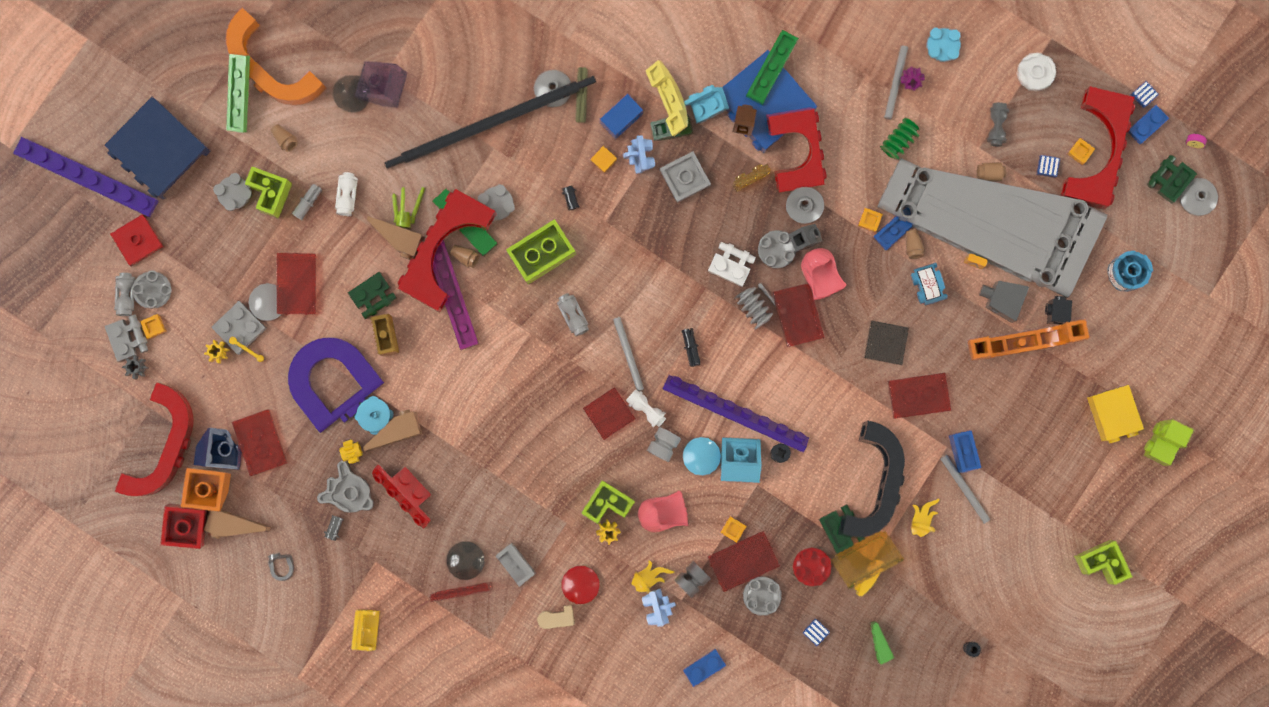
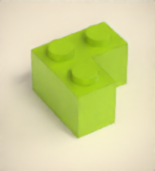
(272, 188)
(1166, 441)
(605, 498)
(1105, 558)

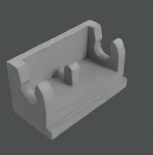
(515, 564)

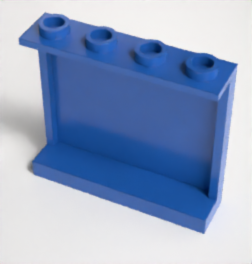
(783, 97)

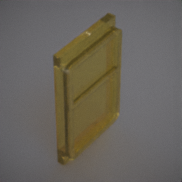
(867, 559)

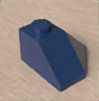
(217, 450)

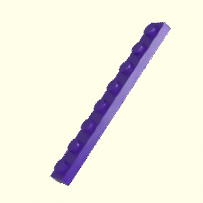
(85, 177)
(736, 413)

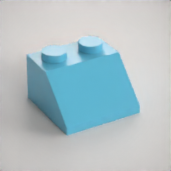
(741, 460)

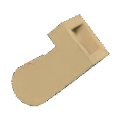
(556, 619)

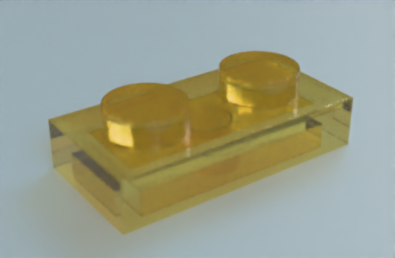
(744, 180)

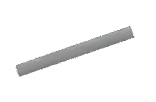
(896, 82)
(628, 354)
(965, 489)

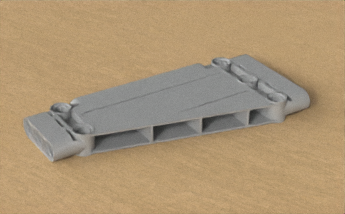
(999, 222)

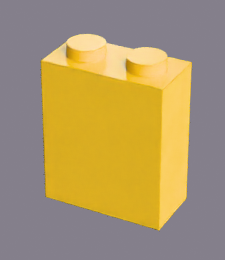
(1115, 414)

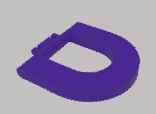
(306, 397)

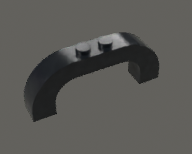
(889, 487)

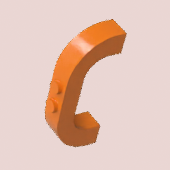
(299, 93)
(1028, 341)

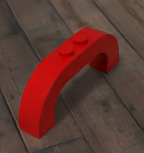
(173, 451)

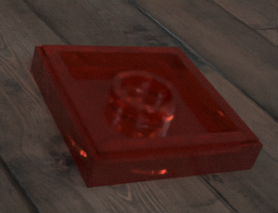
(609, 413)

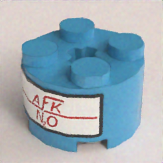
(1122, 279)
(929, 284)

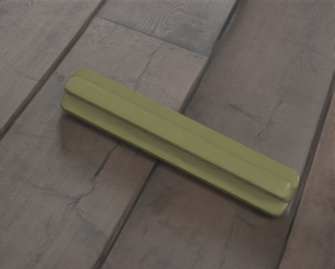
(581, 101)

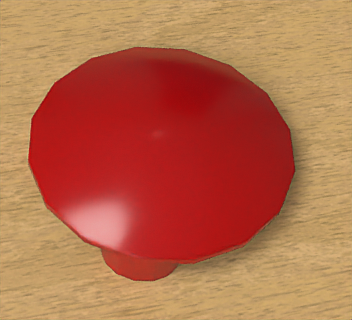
(812, 567)
(580, 585)

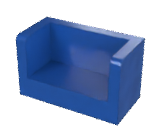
(621, 116)
(964, 451)

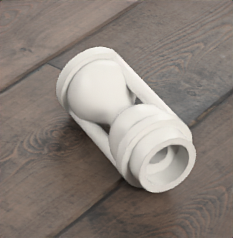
(345, 204)
(640, 403)

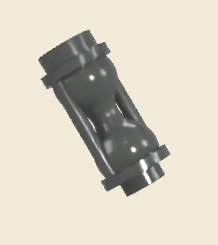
(998, 114)

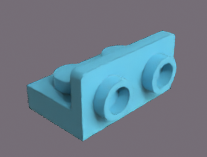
(707, 103)

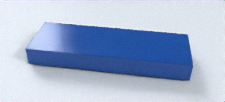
(893, 231)

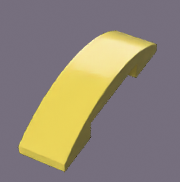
(671, 97)

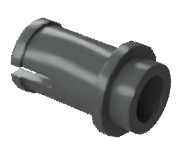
(333, 528)

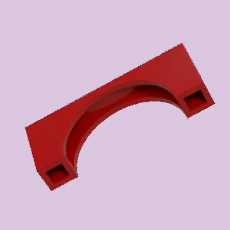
(1114, 112)

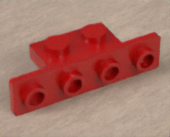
(406, 491)

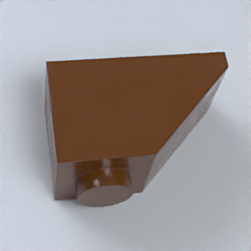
(744, 120)

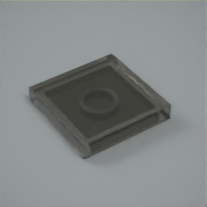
(886, 343)

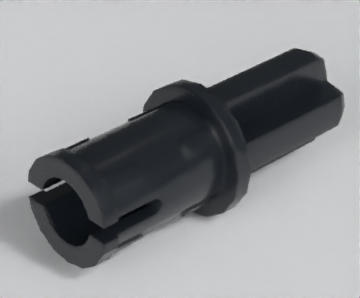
(691, 347)

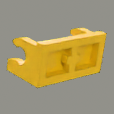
(365, 630)

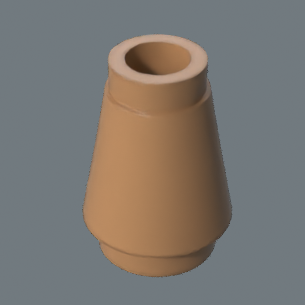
(284, 138)
(914, 245)
(466, 256)

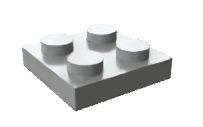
(685, 177)
(240, 324)

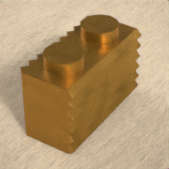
(385, 335)

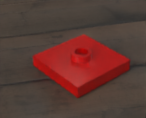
(136, 240)

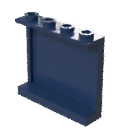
(155, 147)

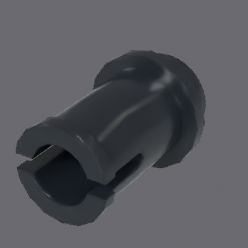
(570, 197)
(976, 649)

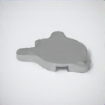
(348, 491)

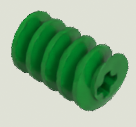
(899, 138)

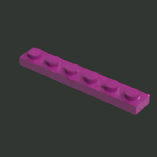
(455, 304)

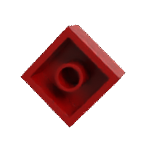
(183, 526)

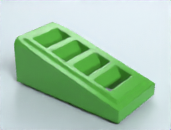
(881, 646)

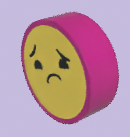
(1196, 141)

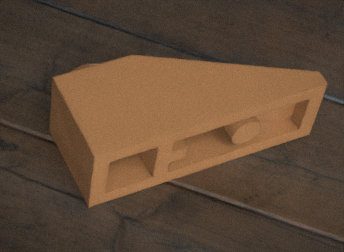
(401, 239)
(397, 430)
(228, 524)

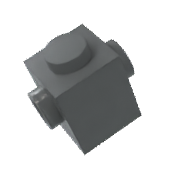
(805, 237)

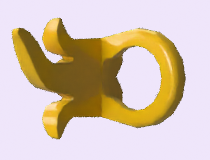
(922, 520)
(646, 579)

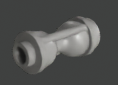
(124, 304)
(577, 323)

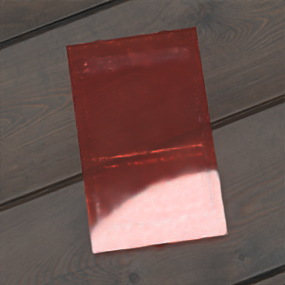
(296, 283)
(743, 561)

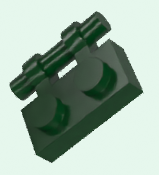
(1177, 181)
(368, 291)
(831, 526)

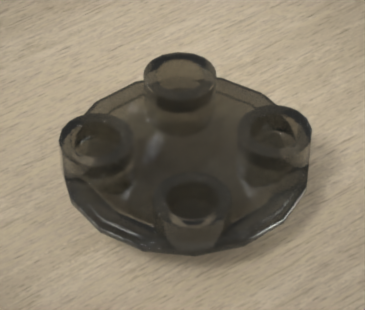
(344, 94)
(465, 560)

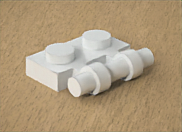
(729, 269)

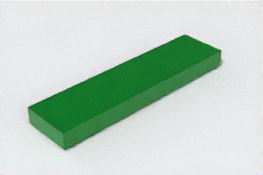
(772, 67)
(477, 236)

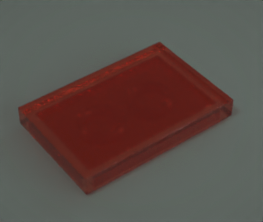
(798, 315)
(919, 395)
(259, 442)
(461, 591)

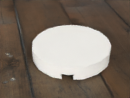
(1036, 72)

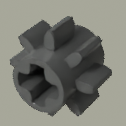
(135, 361)

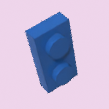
(1148, 124)
(704, 667)

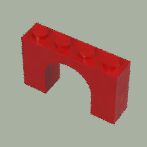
(810, 171)

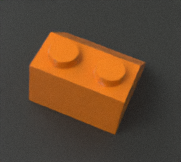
(205, 489)

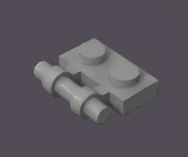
(121, 340)

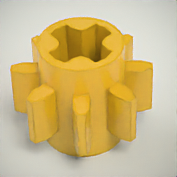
(213, 348)
(351, 451)
(609, 537)

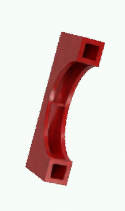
(458, 213)

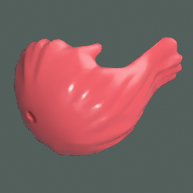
(821, 273)
(663, 513)

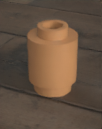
(991, 171)

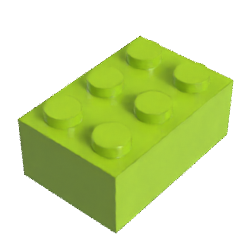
(541, 251)

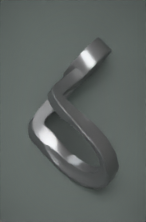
(273, 557)

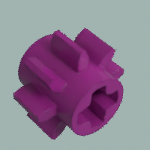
(912, 78)

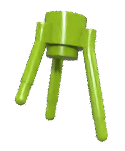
(403, 218)

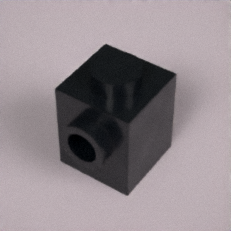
(1058, 310)

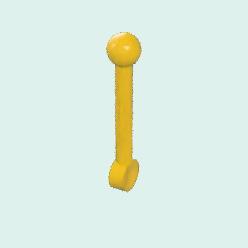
(260, 358)

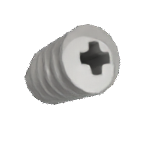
(754, 307)

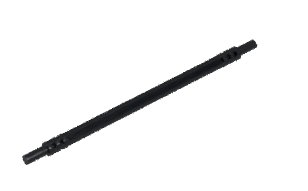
(490, 122)

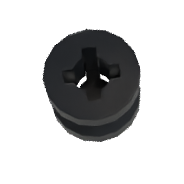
(780, 455)

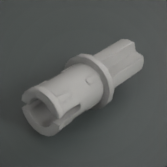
(307, 201)

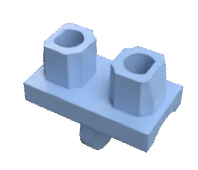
(637, 155)
(661, 608)

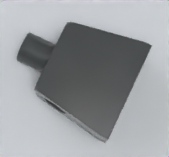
(1005, 299)

